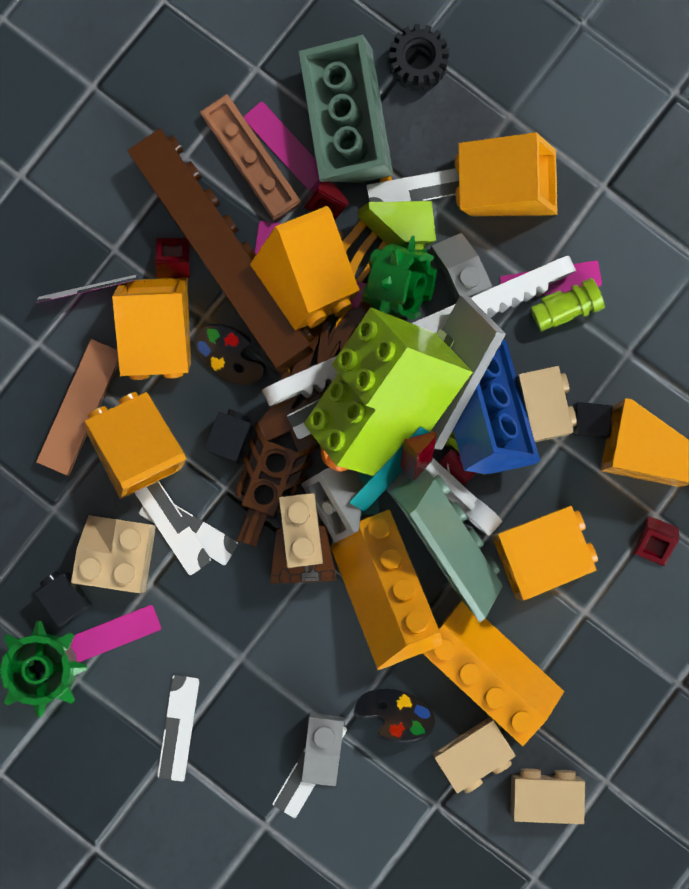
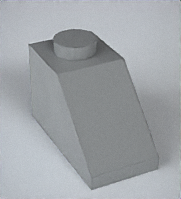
(461, 267)
(333, 497)
(322, 749)

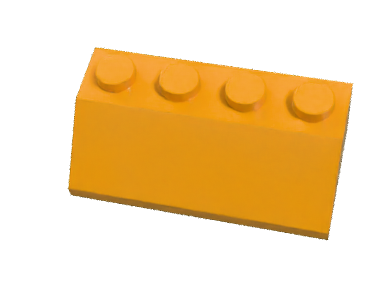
(386, 592)
(494, 673)

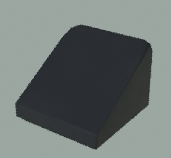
(593, 420)

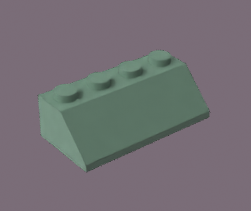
(345, 111)
(450, 542)

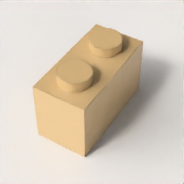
(547, 403)
(301, 530)
(474, 756)
(547, 797)

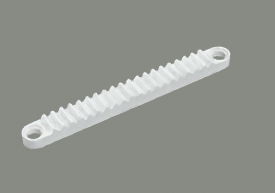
(490, 301)

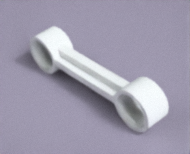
(474, 509)

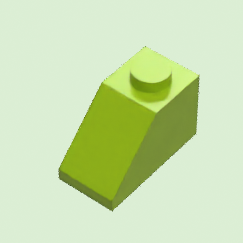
(399, 221)

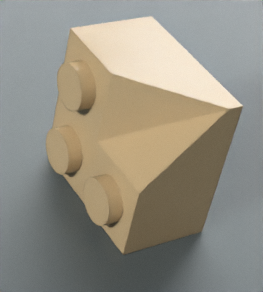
(114, 554)

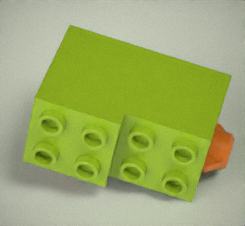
(384, 390)

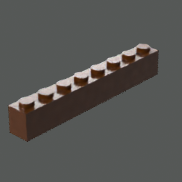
(219, 248)

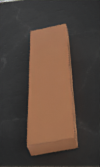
(250, 158)
(82, 397)

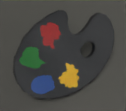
(222, 348)
(404, 719)

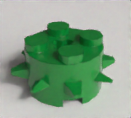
(400, 280)
(25, 683)

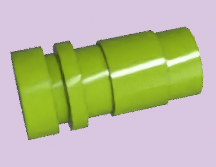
(563, 307)

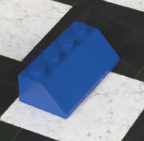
(495, 425)

